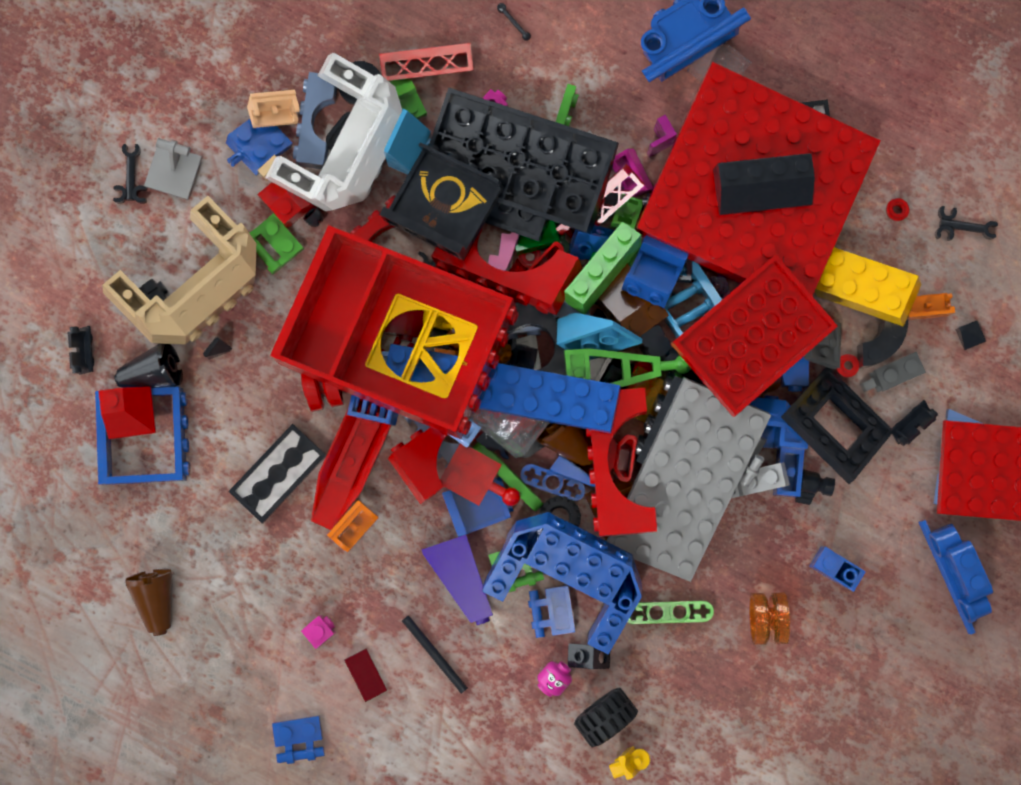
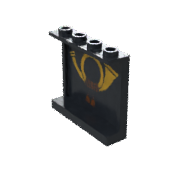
(444, 201)

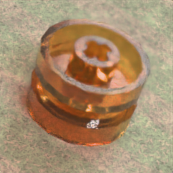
(769, 619)

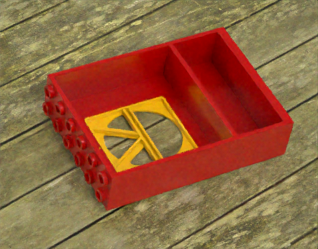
(350, 301)

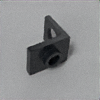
(586, 657)

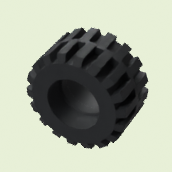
(606, 717)

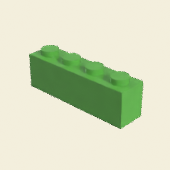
(603, 268)

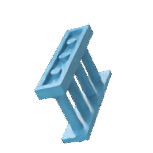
(700, 285)

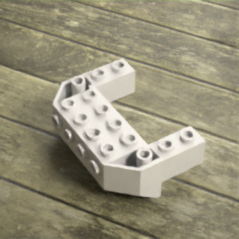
(359, 147)

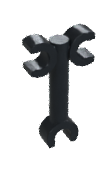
(131, 192)
(947, 224)

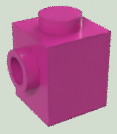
(319, 631)

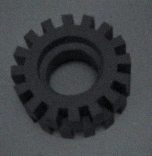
(562, 502)

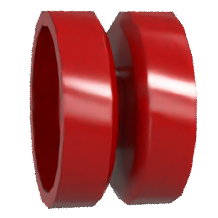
(315, 391)

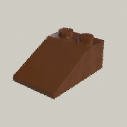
(629, 310)

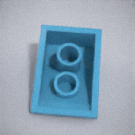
(404, 142)
(591, 332)

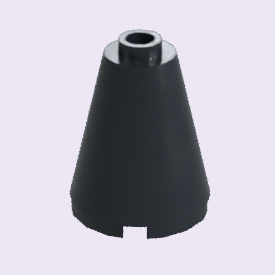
(151, 369)

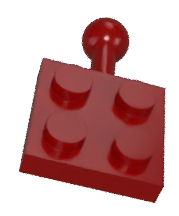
(473, 474)

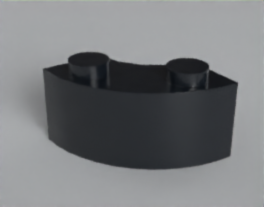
(884, 345)

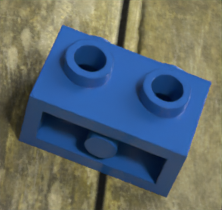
(584, 244)

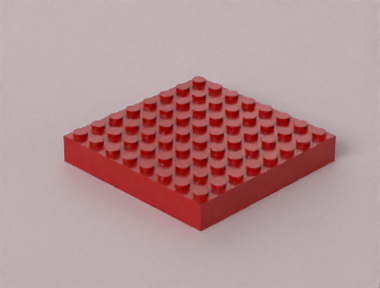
(748, 121)

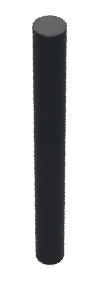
(434, 654)

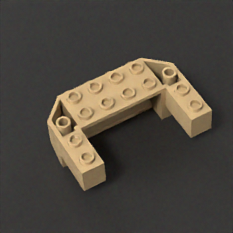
(201, 296)

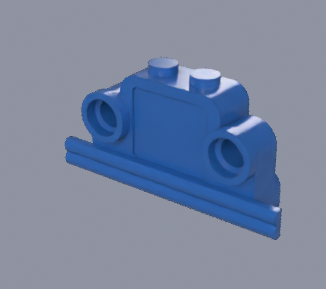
(687, 33)
(961, 572)

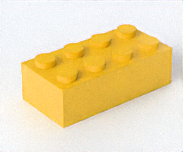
(868, 286)

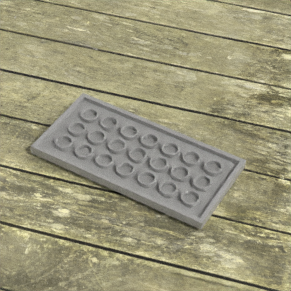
(691, 477)

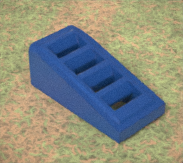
(391, 418)
(568, 469)

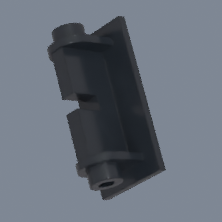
(81, 360)
(906, 429)

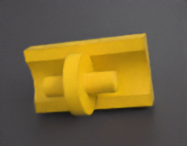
(630, 763)

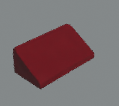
(365, 675)

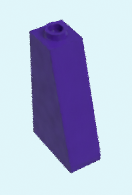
(459, 573)

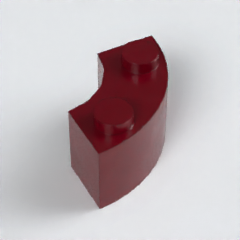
(406, 325)

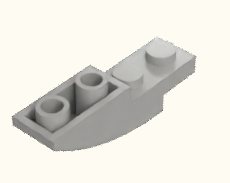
(768, 478)

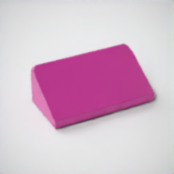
(630, 157)

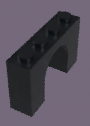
(531, 317)

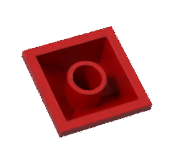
(284, 204)
(127, 411)

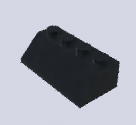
(764, 184)

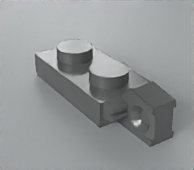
(894, 373)

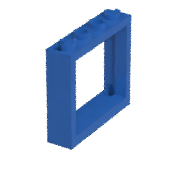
(181, 444)

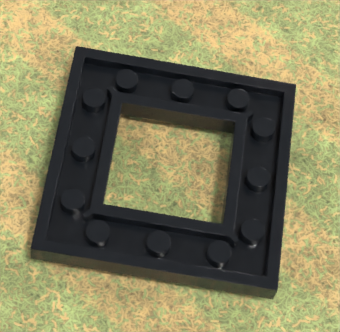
(801, 419)

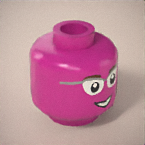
(554, 678)

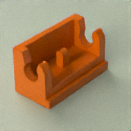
(931, 306)
(352, 526)

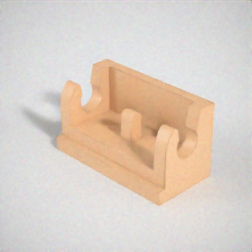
(273, 108)

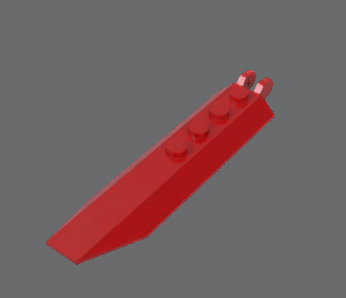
(348, 464)

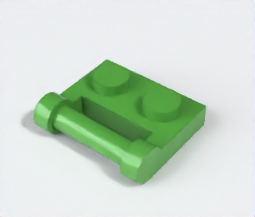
(280, 239)

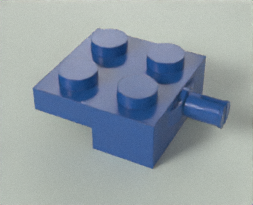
(256, 145)

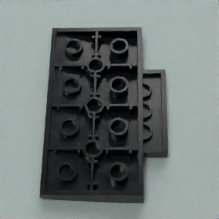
(542, 164)

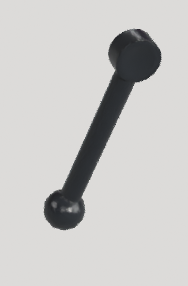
(502, 9)

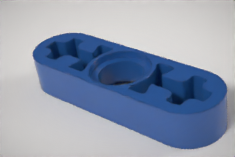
(538, 470)

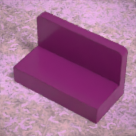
(666, 136)

